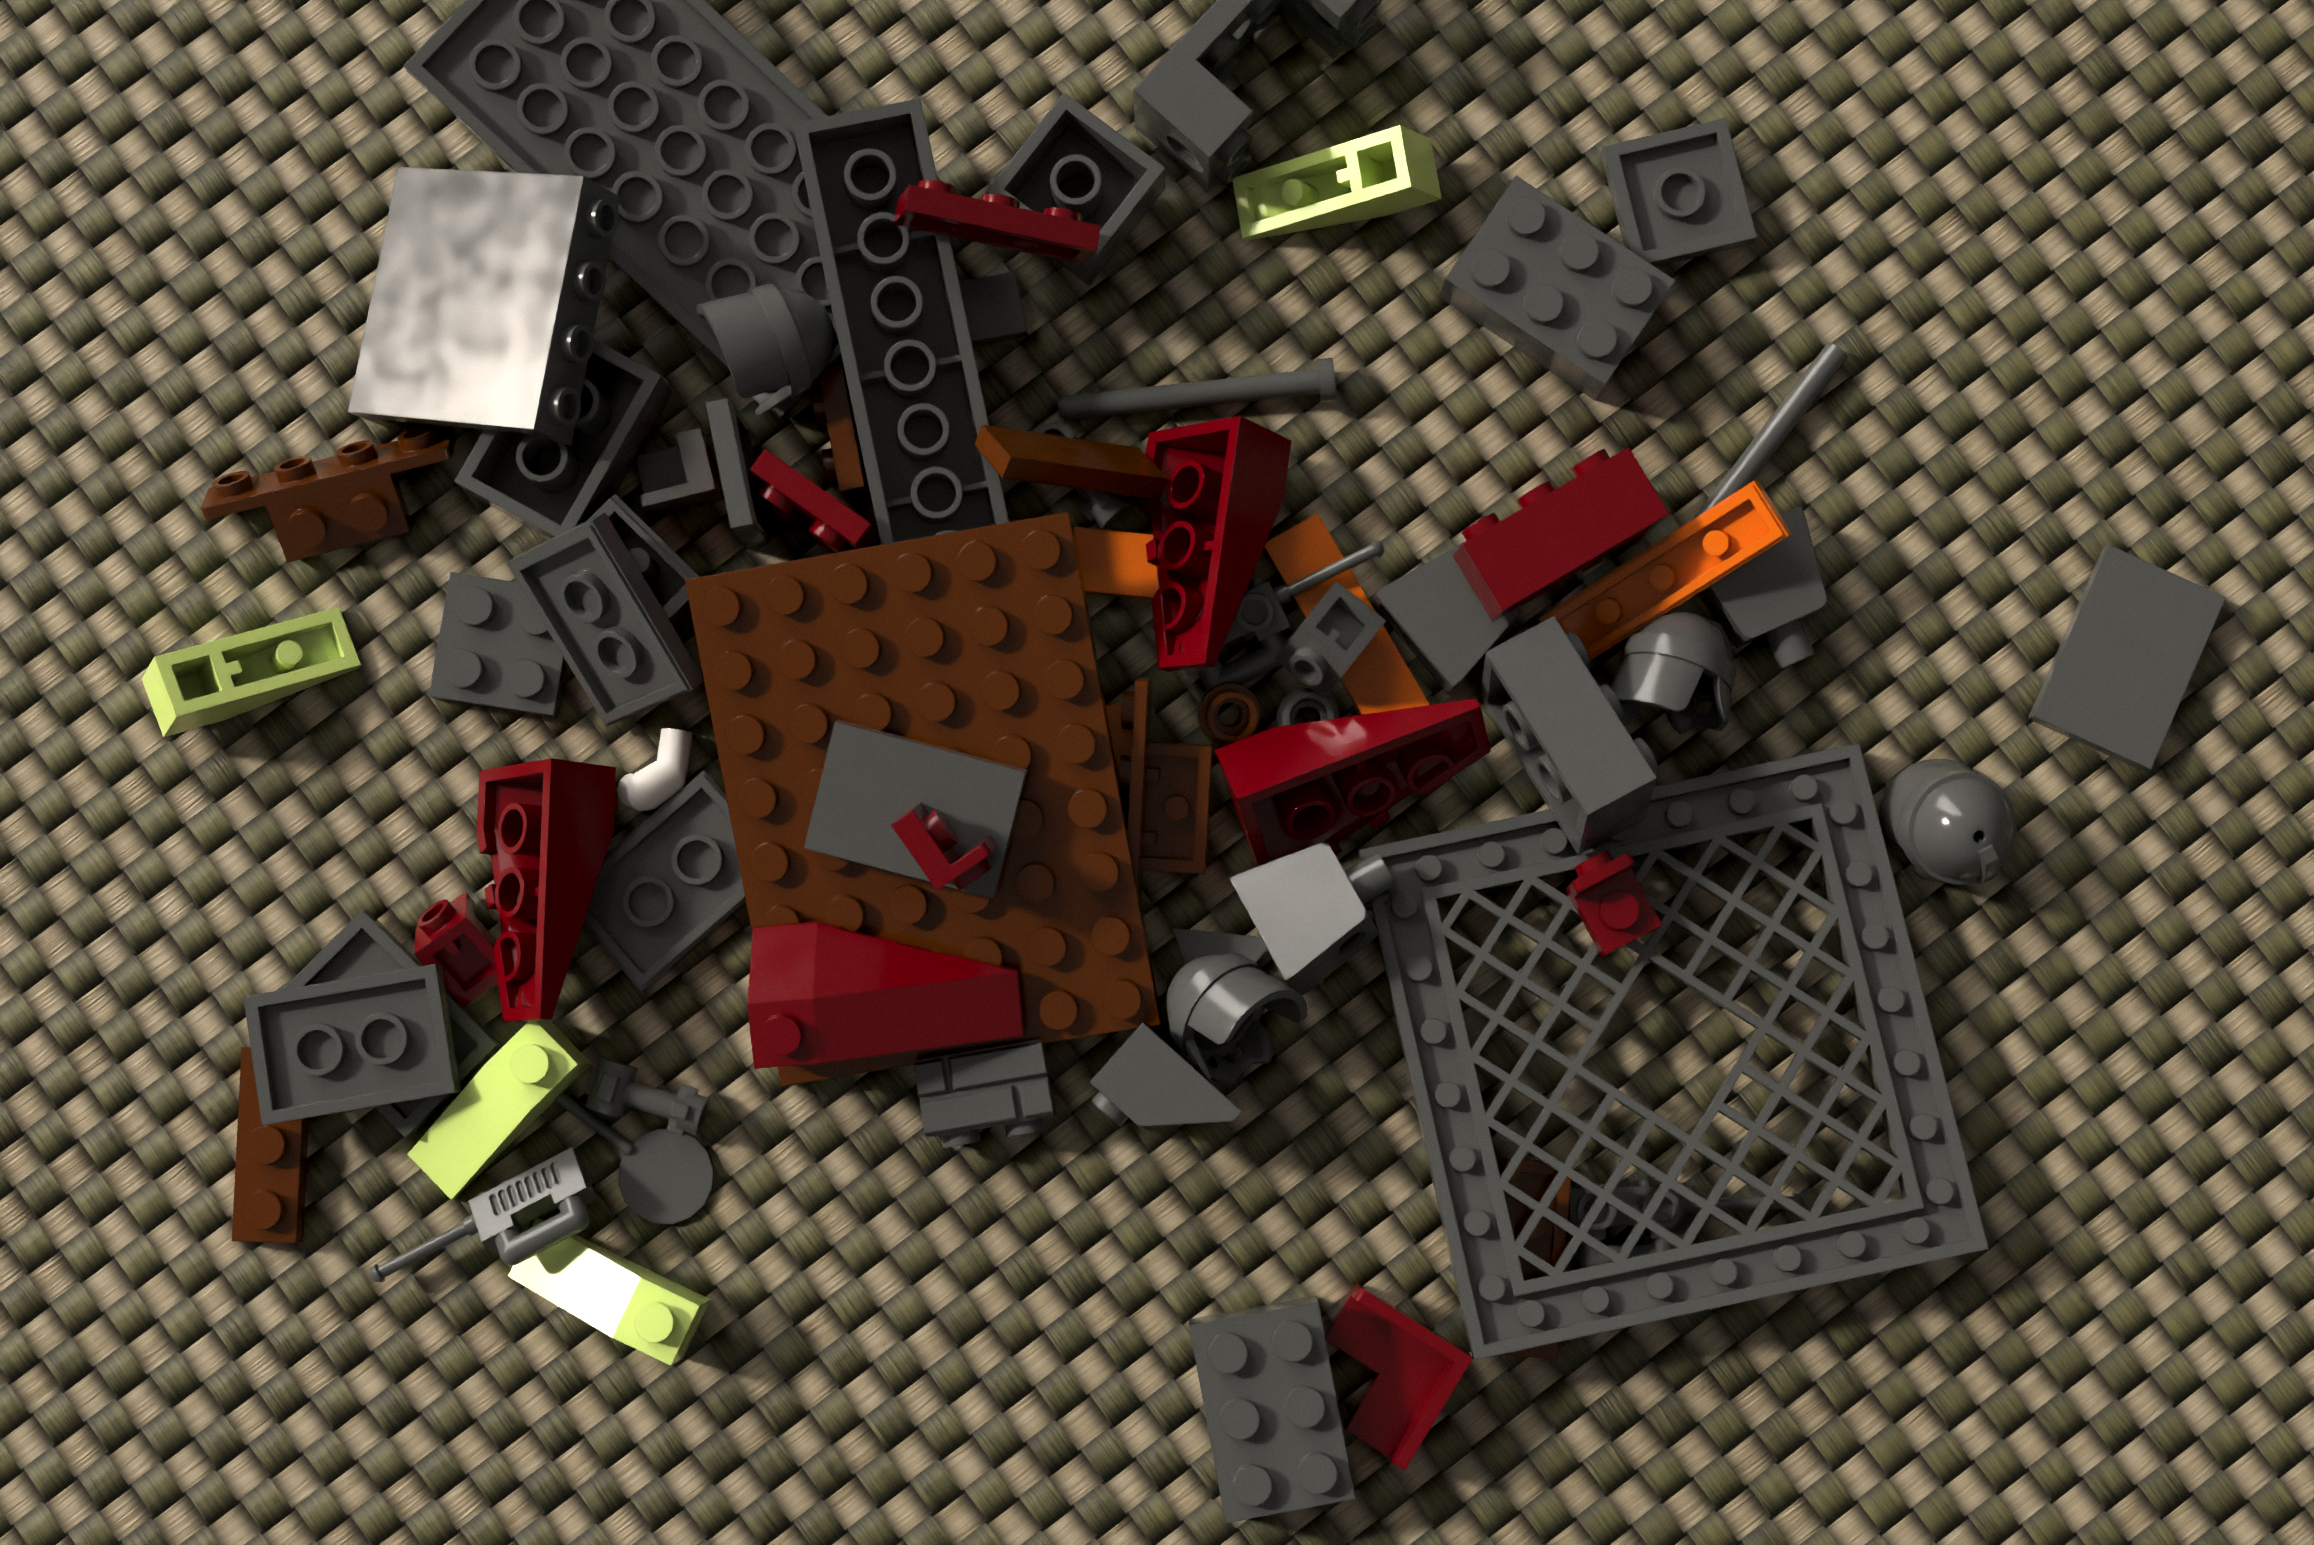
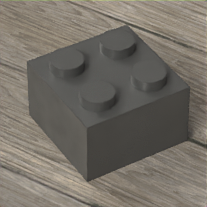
(1086, 168)

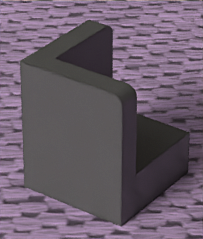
(679, 476)

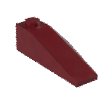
(1209, 530)
(1340, 773)
(546, 844)
(853, 996)

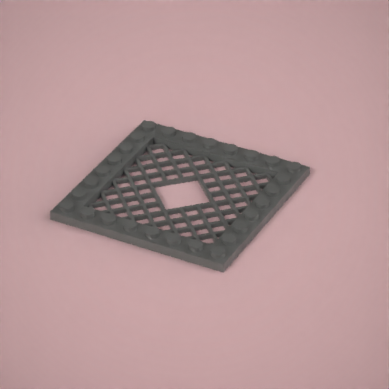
(1911, 1093)

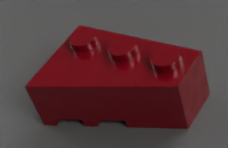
(1559, 531)

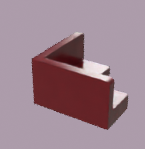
(1413, 1374)

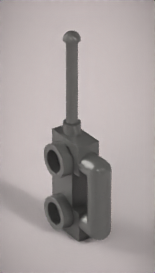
(1263, 614)
(506, 1212)
(1670, 1215)

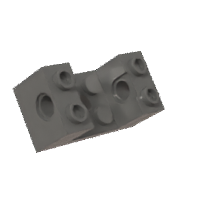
(1184, 98)

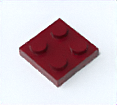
(798, 499)

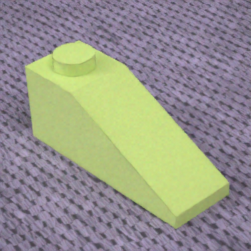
(1339, 185)
(247, 670)
(498, 1105)
(615, 1296)

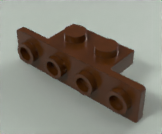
(336, 498)
(1166, 794)

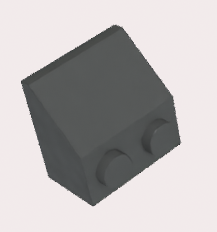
(1157, 1086)

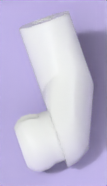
(662, 778)

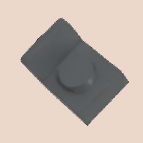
(1330, 639)

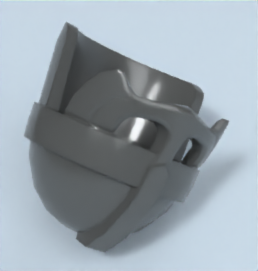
(772, 341)
(1673, 666)
(1937, 810)
(1219, 1006)

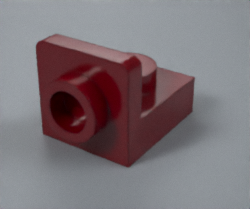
(931, 842)
(1611, 902)
(460, 942)

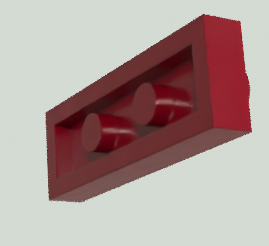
(997, 222)

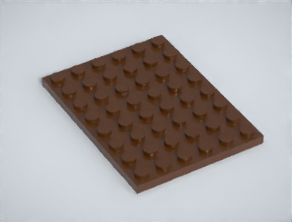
(970, 649)

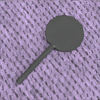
(661, 1173)

